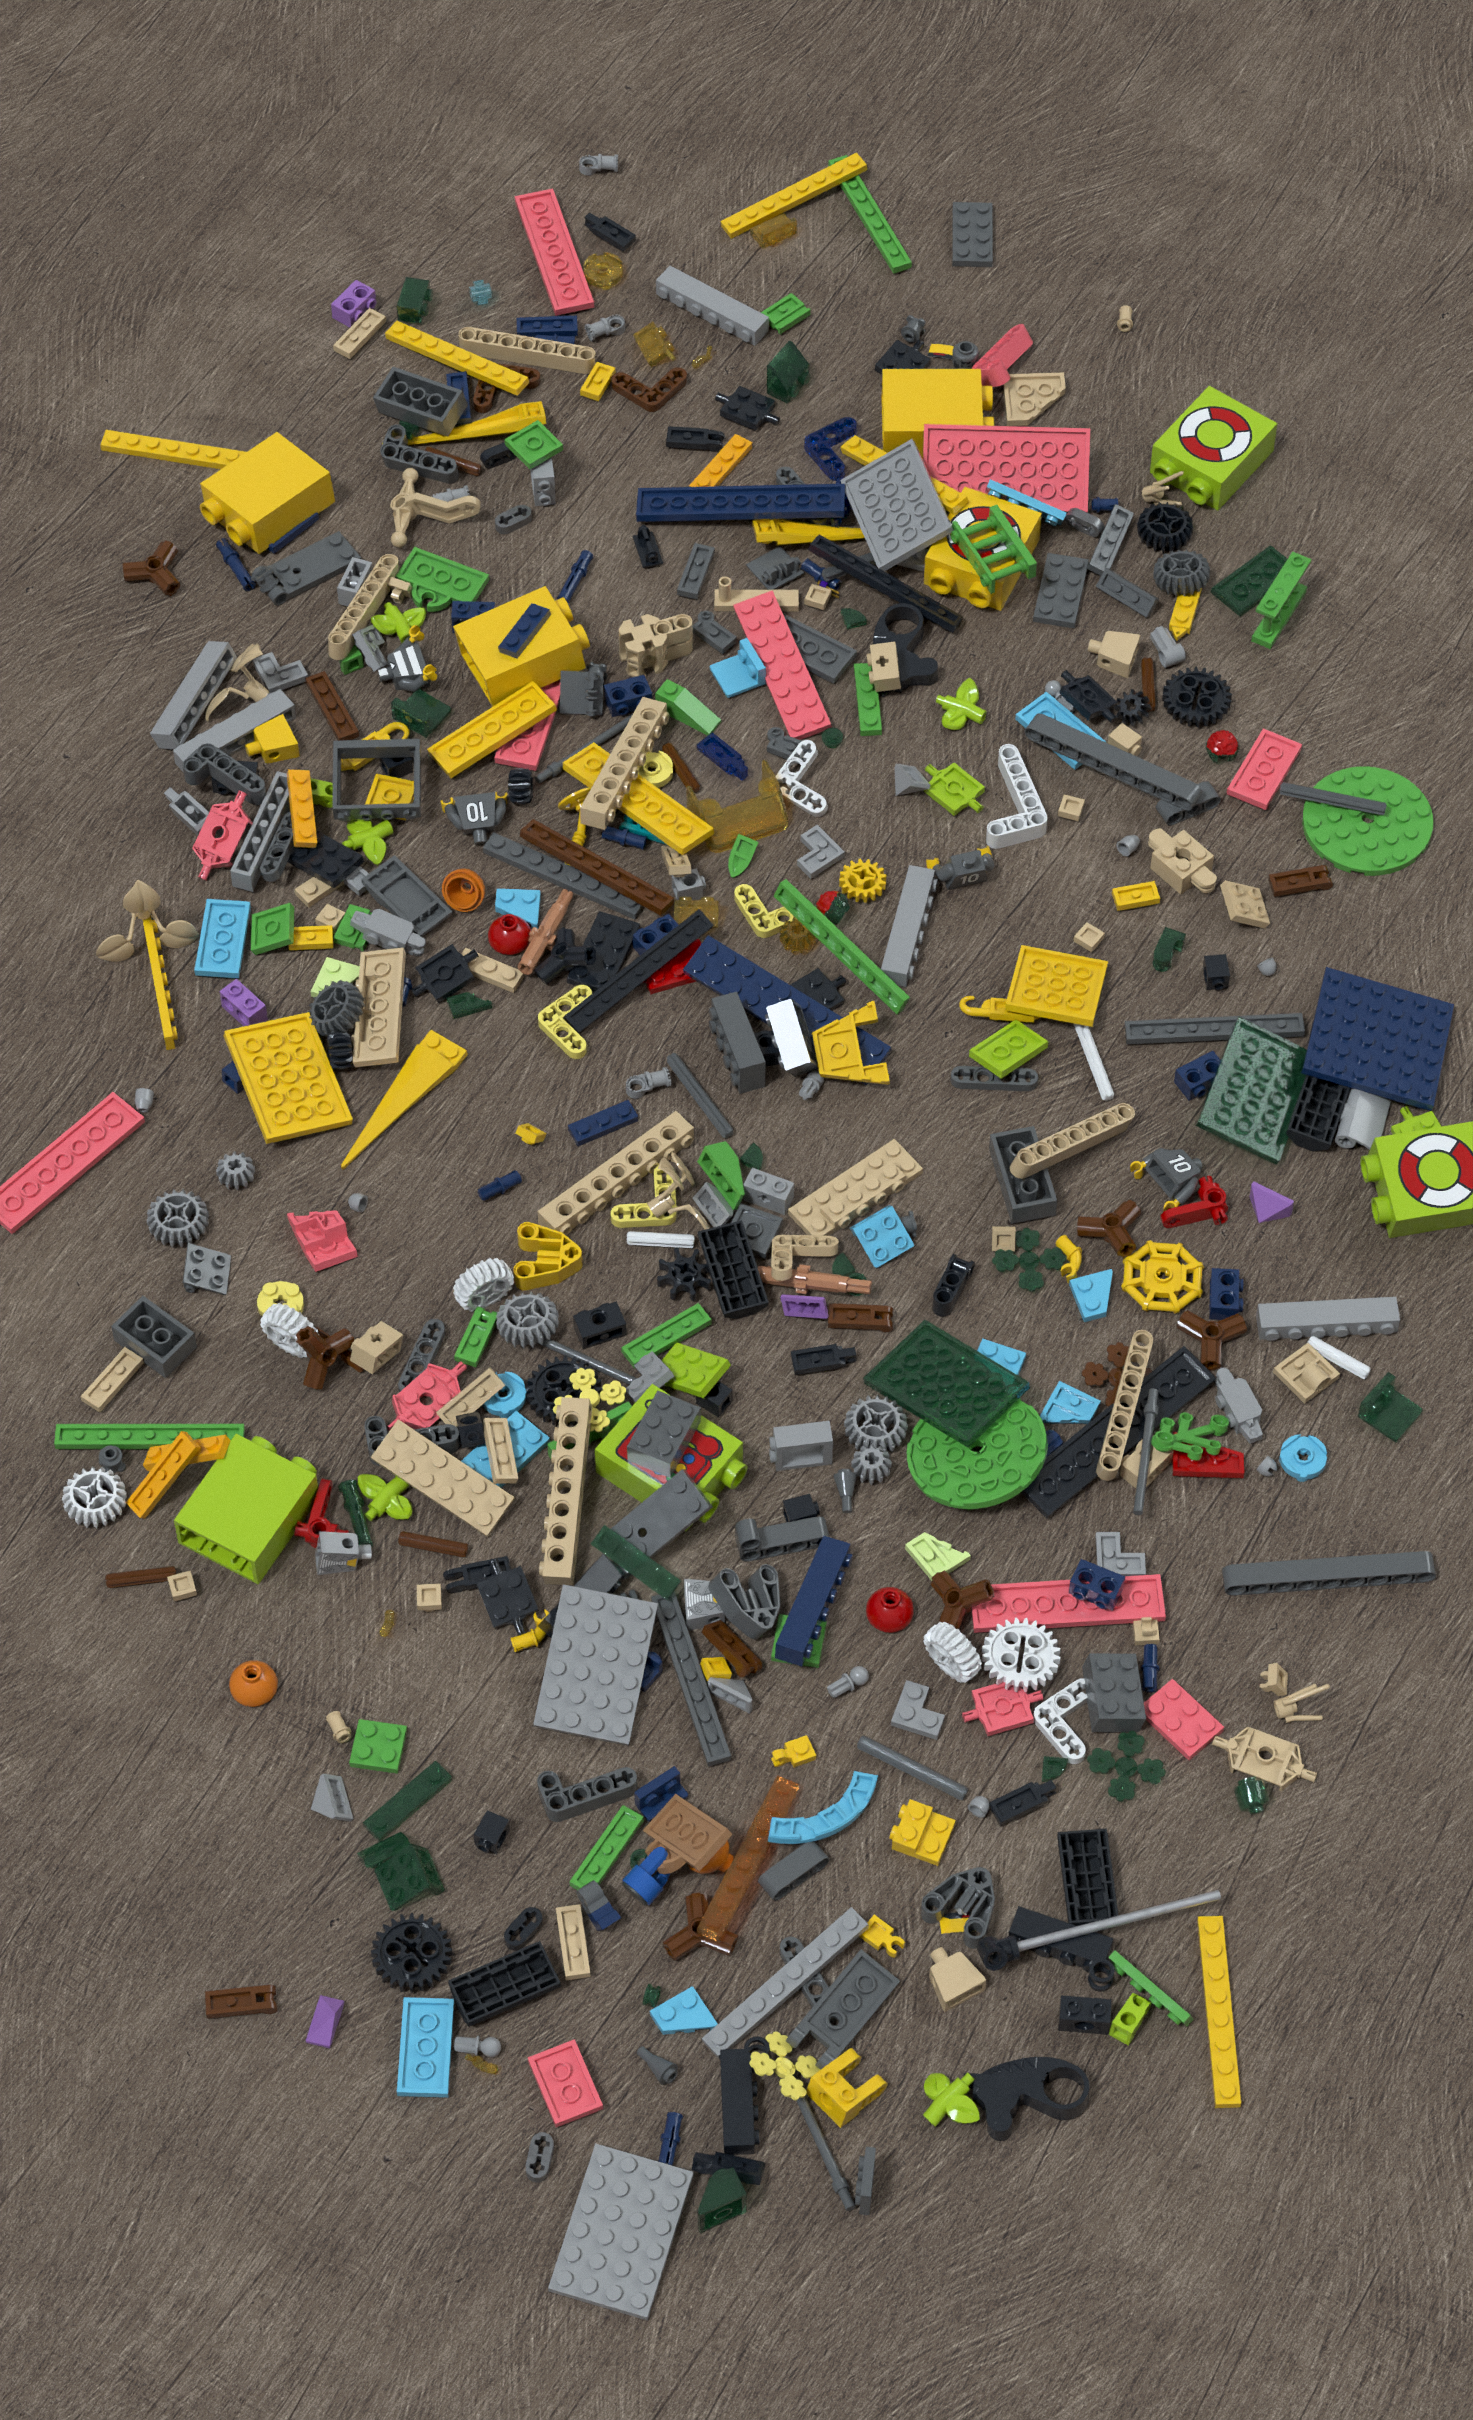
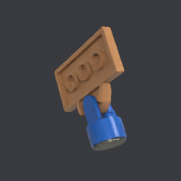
(680, 1837)

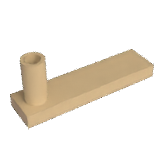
(726, 598)

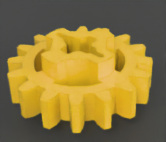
(862, 880)

